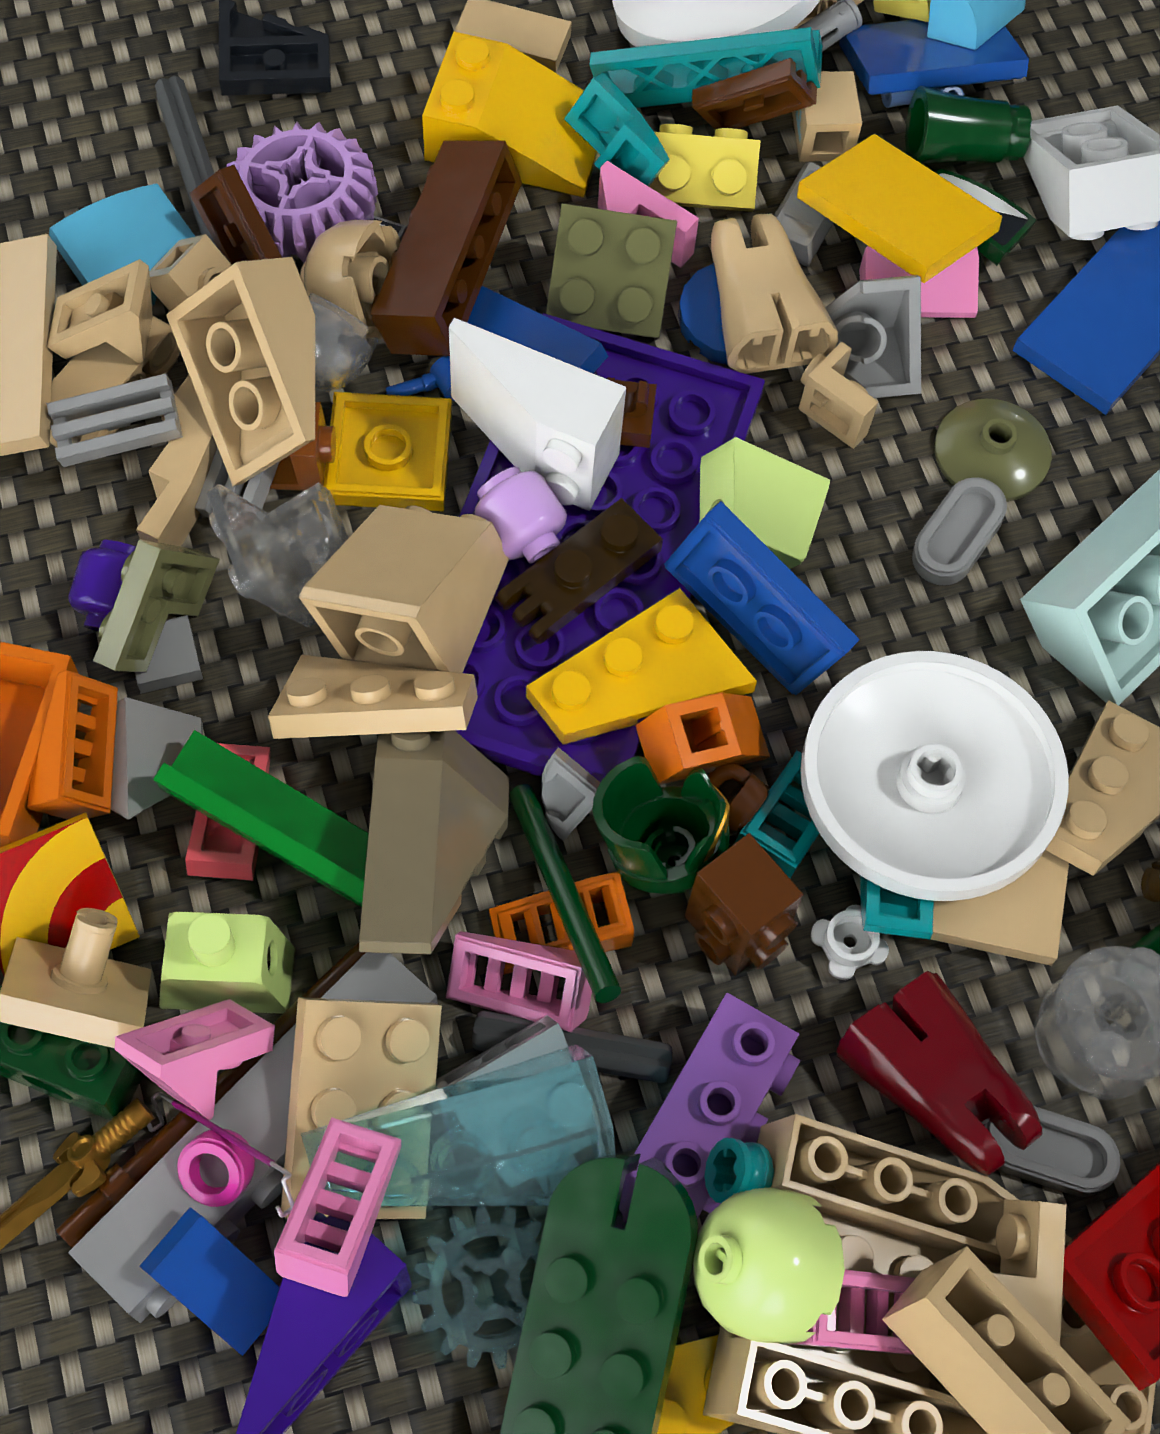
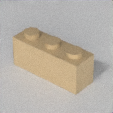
(997, 1354)

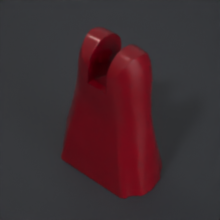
(941, 1073)

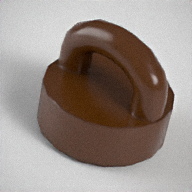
(745, 798)

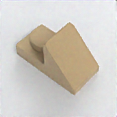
(105, 310)
(1032, 1258)

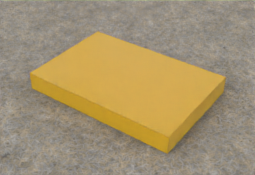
(899, 207)

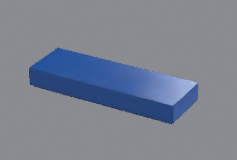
(535, 331)

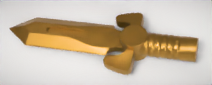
(80, 1169)

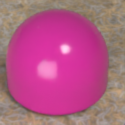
(238, 1162)

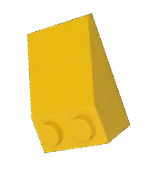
(504, 95)

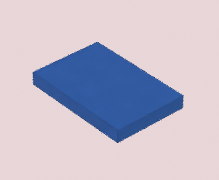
(902, 58)
(759, 600)

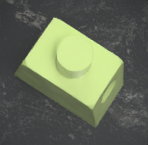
(767, 494)
(225, 959)

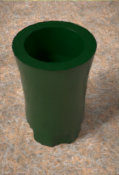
(965, 128)

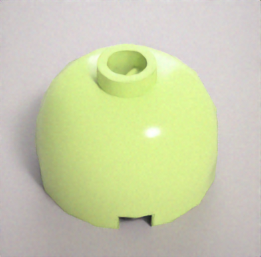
(768, 1265)

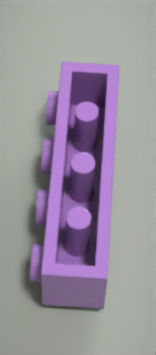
(717, 1096)

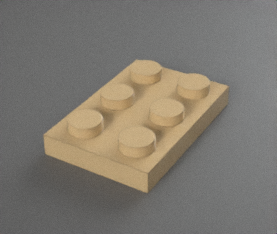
(352, 1062)

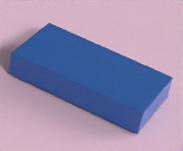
(213, 1280)

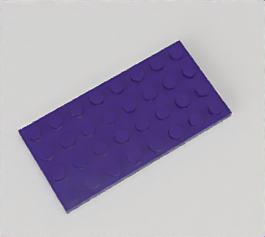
(693, 414)

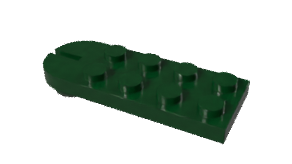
(604, 1303)

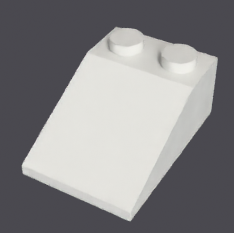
(1096, 171)
(539, 410)

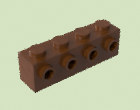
(446, 246)

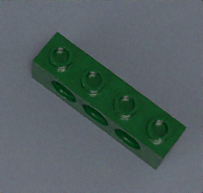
(68, 1069)

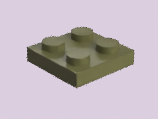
(611, 270)

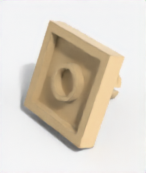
(75, 987)

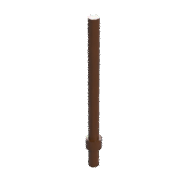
(122, 1179)

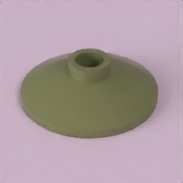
(967, 451)

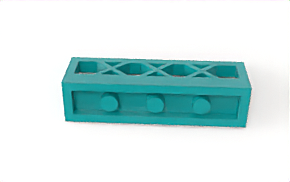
(672, 70)

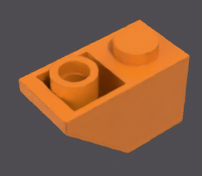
(702, 735)

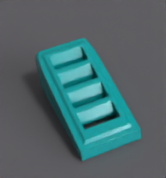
(779, 847)

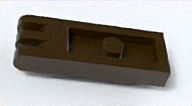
(580, 570)

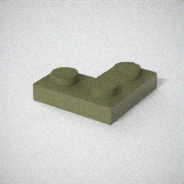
(155, 583)

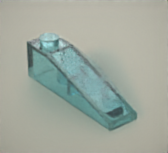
(490, 1136)

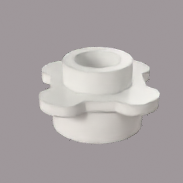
(843, 959)

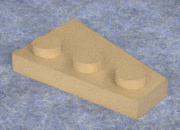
(370, 698)
(1110, 790)

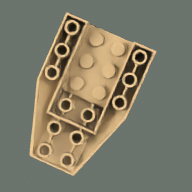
(895, 1220)

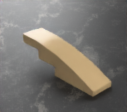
(180, 473)

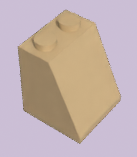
(408, 588)

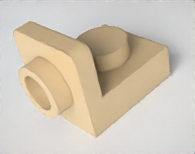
(835, 401)

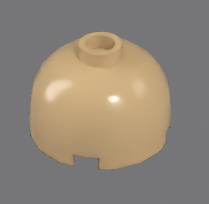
(351, 266)

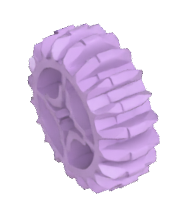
(306, 184)

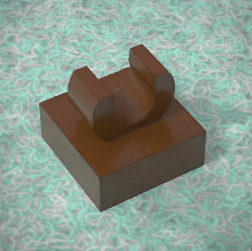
(637, 413)

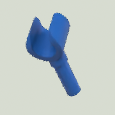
(438, 377)

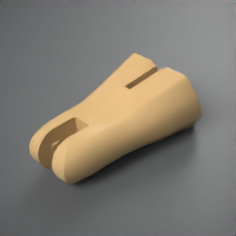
(766, 300)

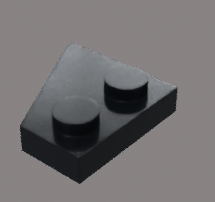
(270, 55)

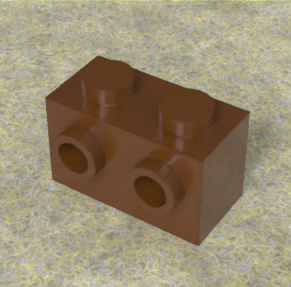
(743, 907)

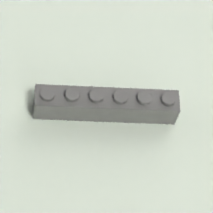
(254, 1109)

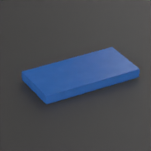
(1103, 322)

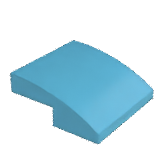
(119, 232)

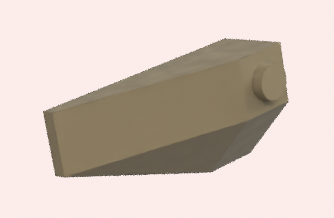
(428, 833)

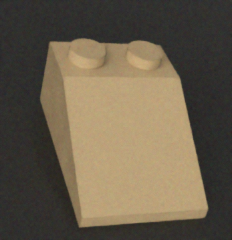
(252, 362)

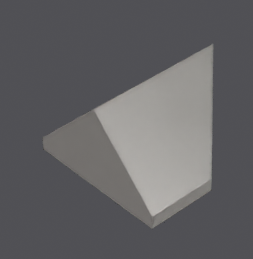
(884, 331)
(143, 742)

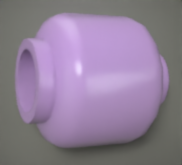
(522, 512)

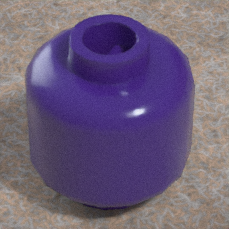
(98, 581)

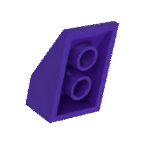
(317, 1334)

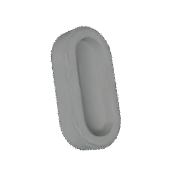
(959, 531)
(1066, 1157)

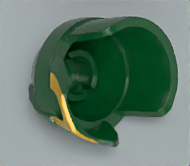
(659, 832)

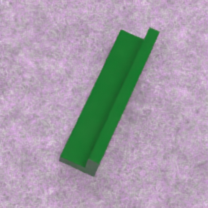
(269, 814)

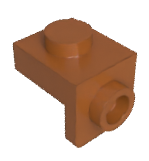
(308, 464)

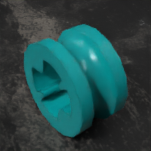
(737, 1168)

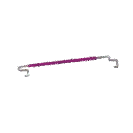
(231, 1138)

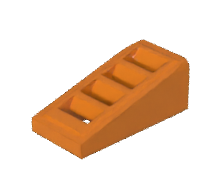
(56, 783)
(593, 890)

